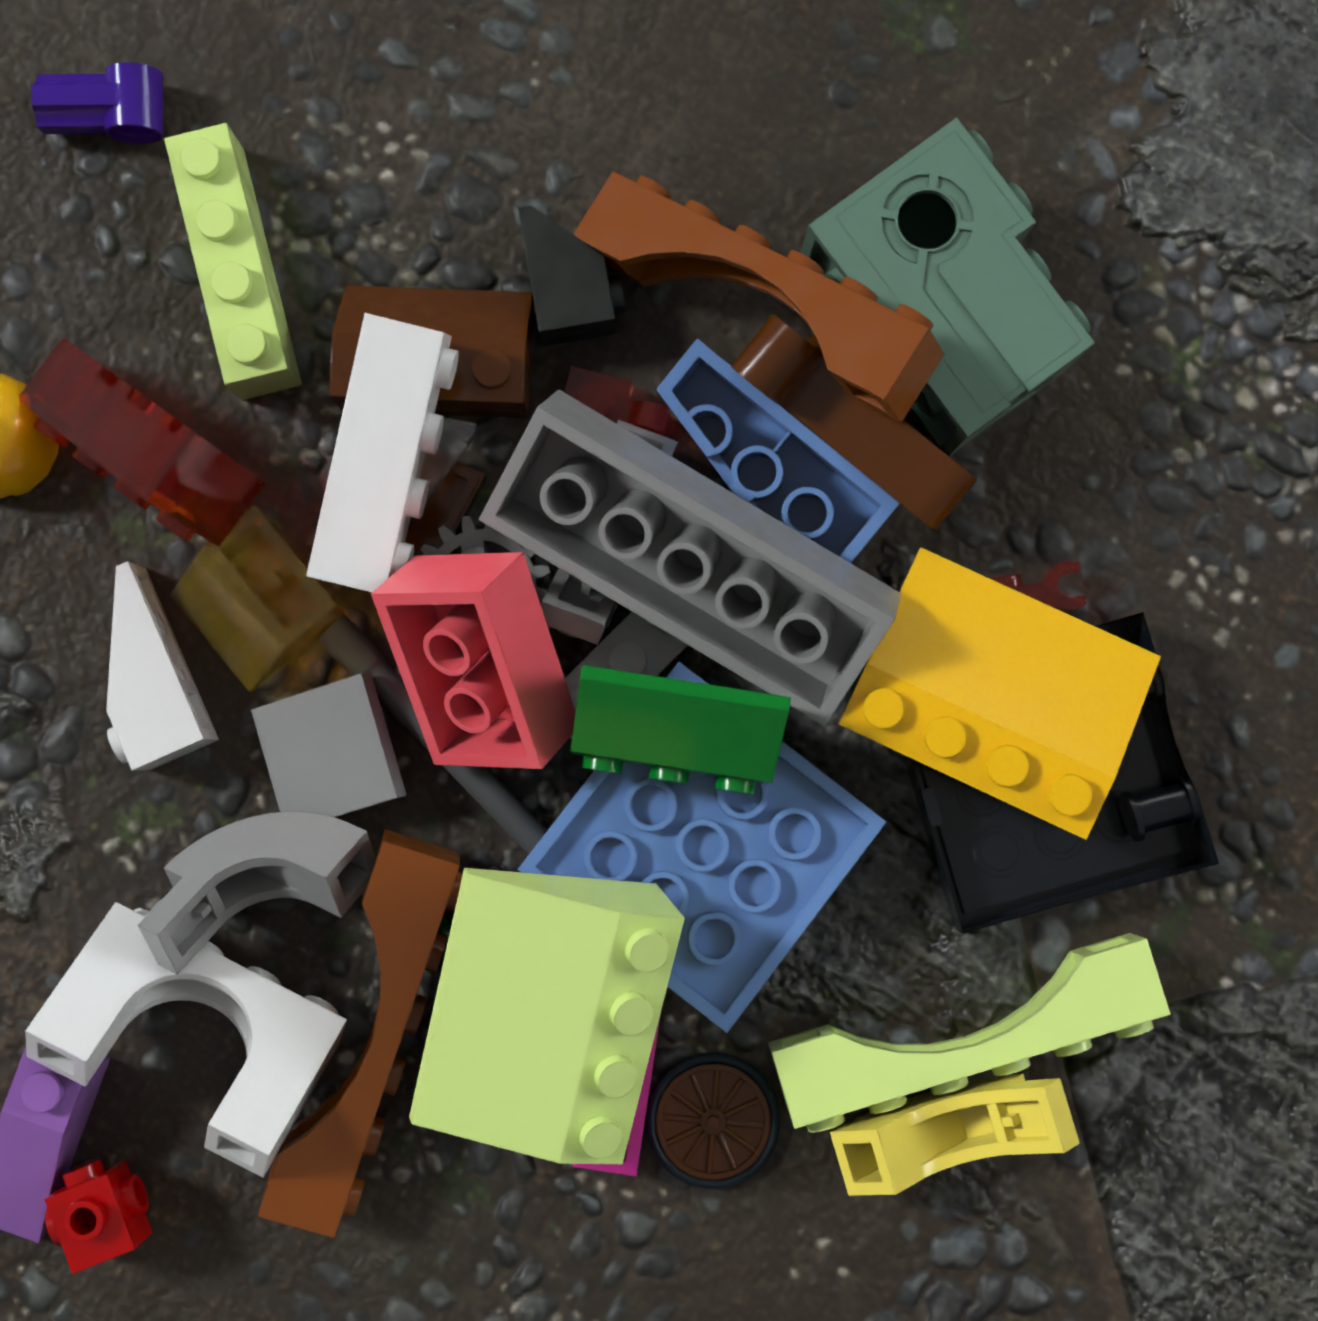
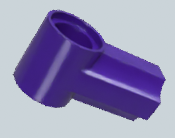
(120, 103)

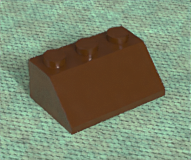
(485, 326)

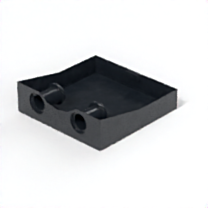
(1012, 864)

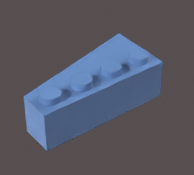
(773, 456)

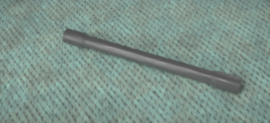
(359, 656)

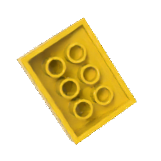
(1002, 693)

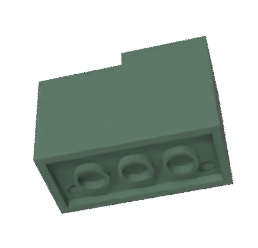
(948, 242)

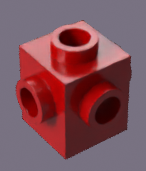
(98, 1214)

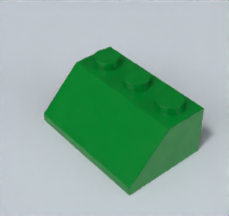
(678, 728)

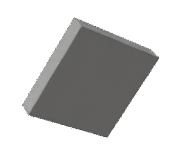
(329, 749)

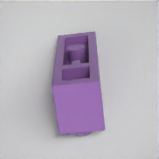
(38, 1141)

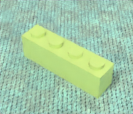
(232, 262)

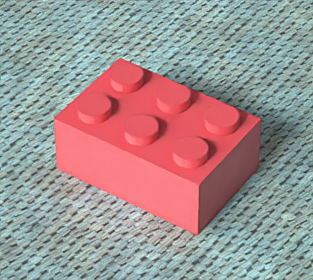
(477, 659)

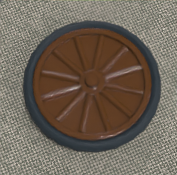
(712, 1120)

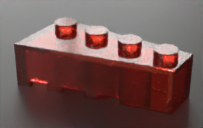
(140, 445)

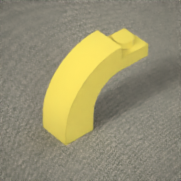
(940, 1131)

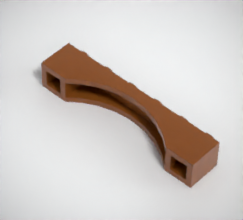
(867, 347)
(318, 1161)

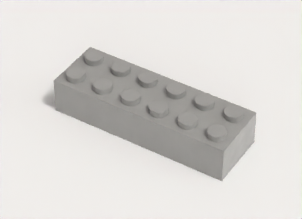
(690, 556)

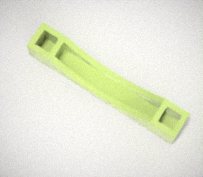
(1090, 995)

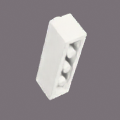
(381, 453)

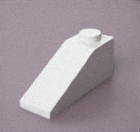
(150, 687)

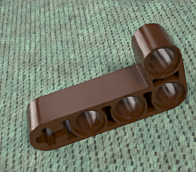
(882, 448)

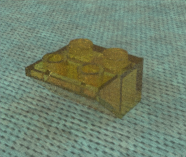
(256, 599)

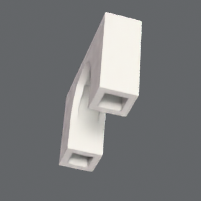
(283, 1033)

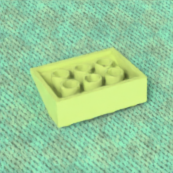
(546, 1013)

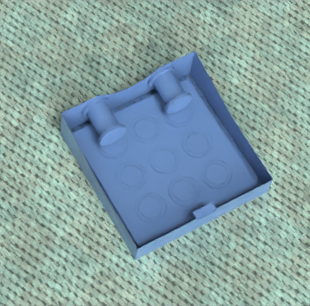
(731, 862)

